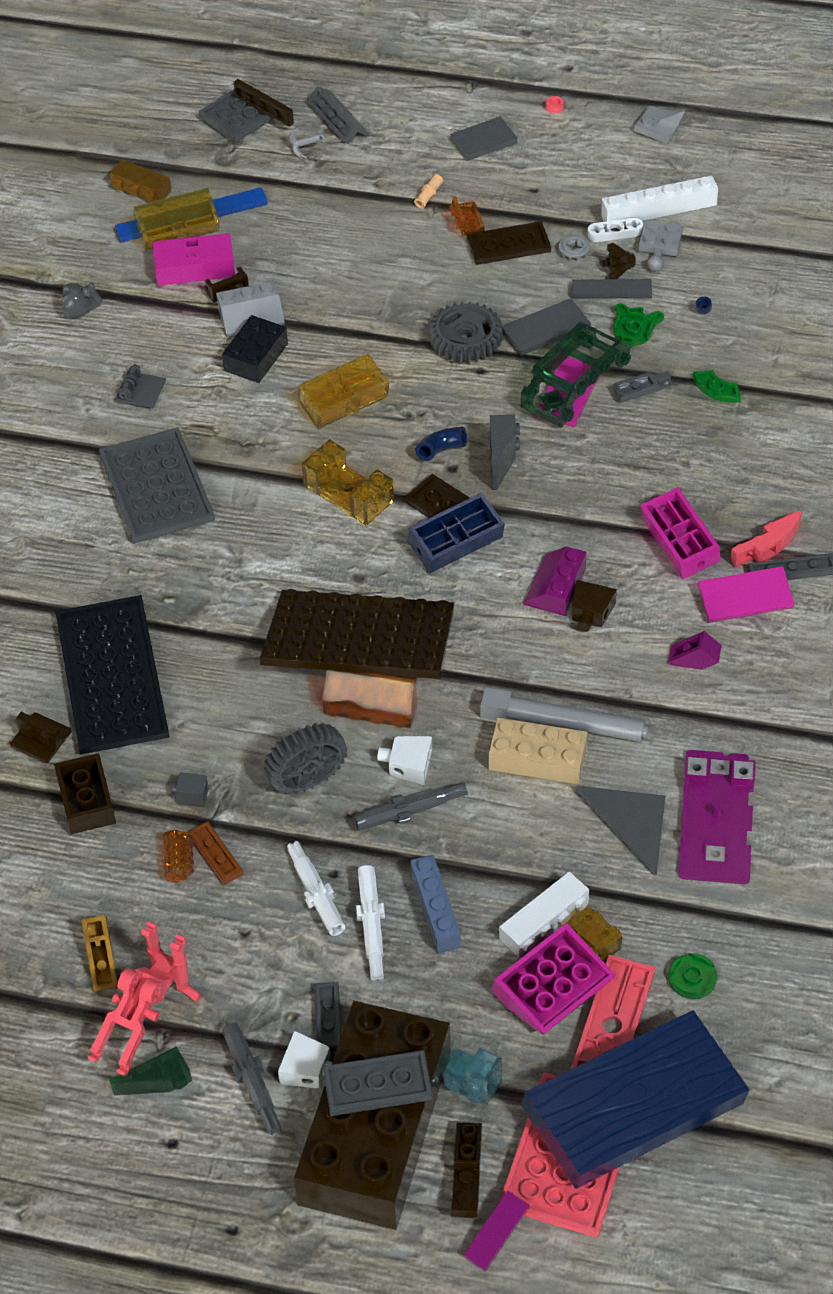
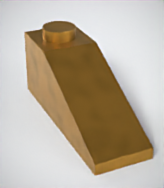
(99, 952)

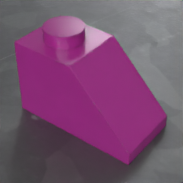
(695, 652)

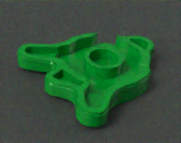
(633, 325)

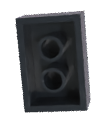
(255, 349)

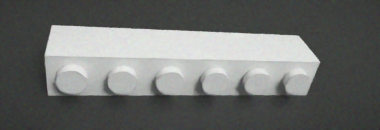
(661, 200)

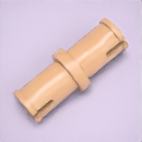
(428, 191)

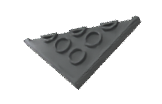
(632, 817)

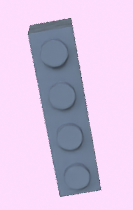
(435, 904)

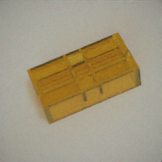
(189, 212)
(343, 391)

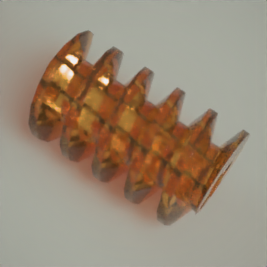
(178, 855)

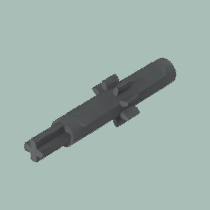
(402, 807)
(249, 1070)

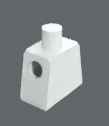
(408, 757)
(304, 1062)

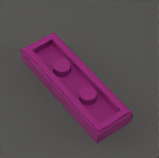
(496, 1231)

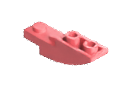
(774, 539)

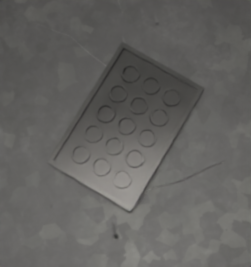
(156, 485)

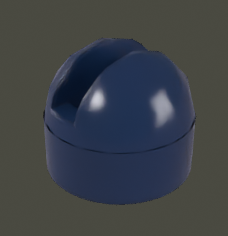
(706, 303)

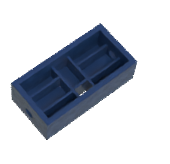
(472, 527)

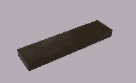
(263, 102)

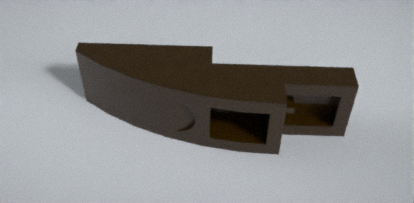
(466, 1170)

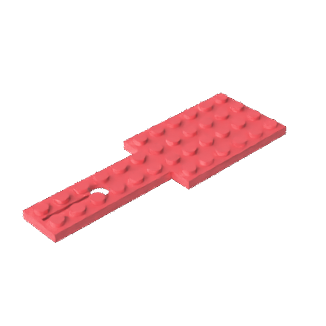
(535, 1171)

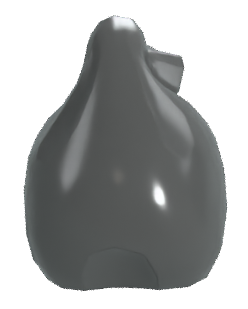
(79, 300)

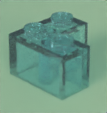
(474, 1075)

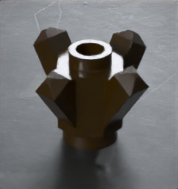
(618, 261)

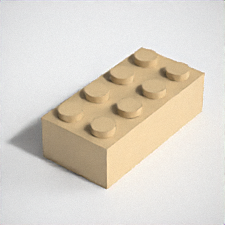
(538, 751)

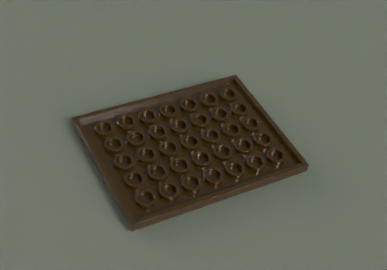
(358, 634)

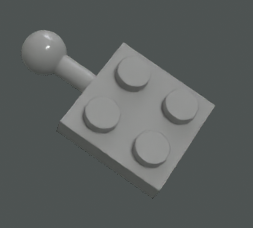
(660, 239)

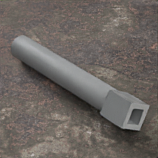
(503, 705)

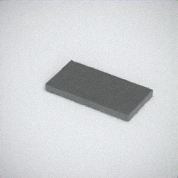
(543, 326)
(377, 1083)

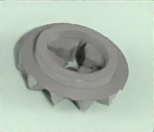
(568, 243)

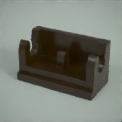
(238, 281)

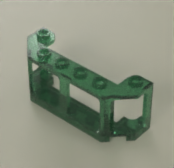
(542, 371)

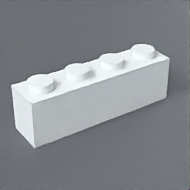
(544, 914)

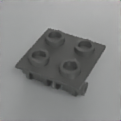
(140, 388)

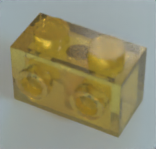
(597, 933)

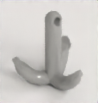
(303, 141)

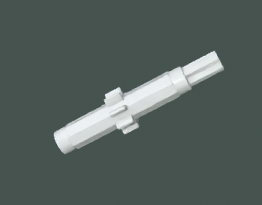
(317, 893)
(371, 913)

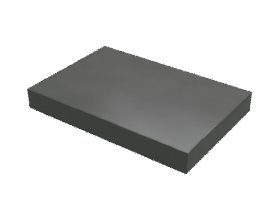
(484, 138)

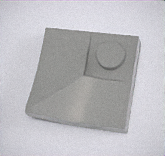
(659, 123)

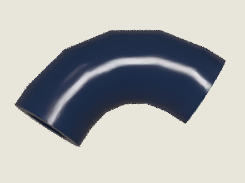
(441, 441)

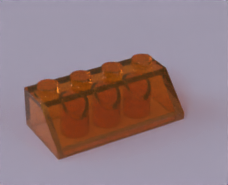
(370, 698)

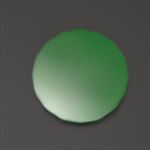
(692, 976)

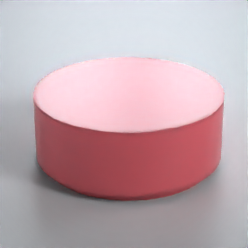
(554, 104)

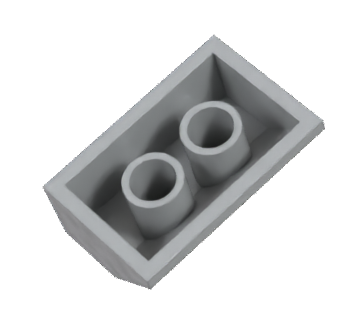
(256, 300)

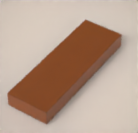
(216, 853)

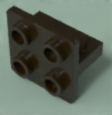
(39, 736)

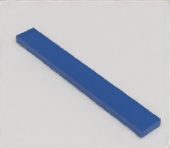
(223, 206)

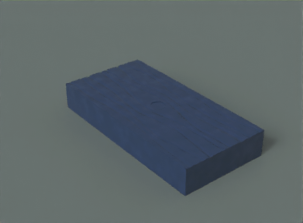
(634, 1098)

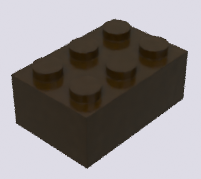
(85, 793)

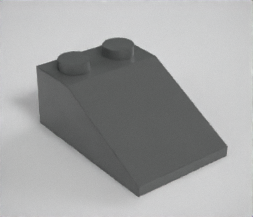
(503, 445)

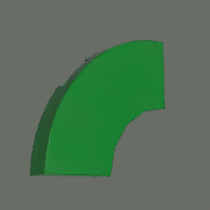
(716, 387)

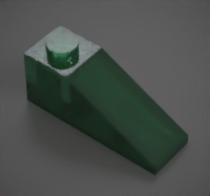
(156, 1075)

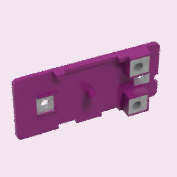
(716, 817)

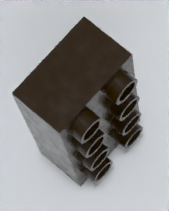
(366, 1159)

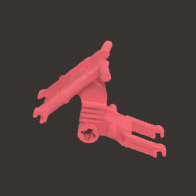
(141, 991)

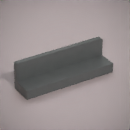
(336, 114)

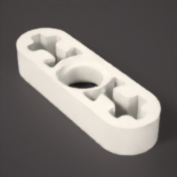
(601, 227)

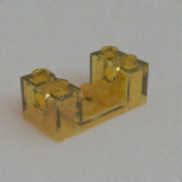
(329, 476)

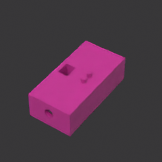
(193, 259)
(691, 543)

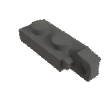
(641, 385)

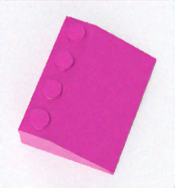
(552, 980)

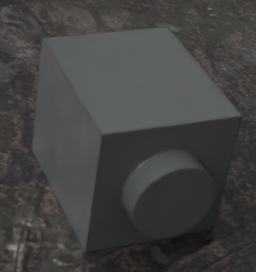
(191, 789)

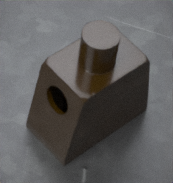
(592, 604)

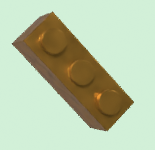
(140, 181)

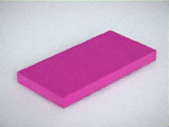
(570, 371)
(745, 594)

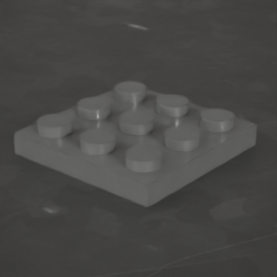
(233, 117)

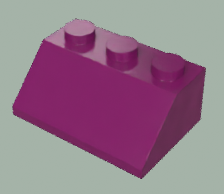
(556, 580)

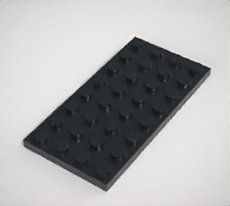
(111, 675)

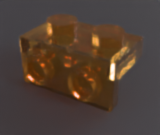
(466, 217)

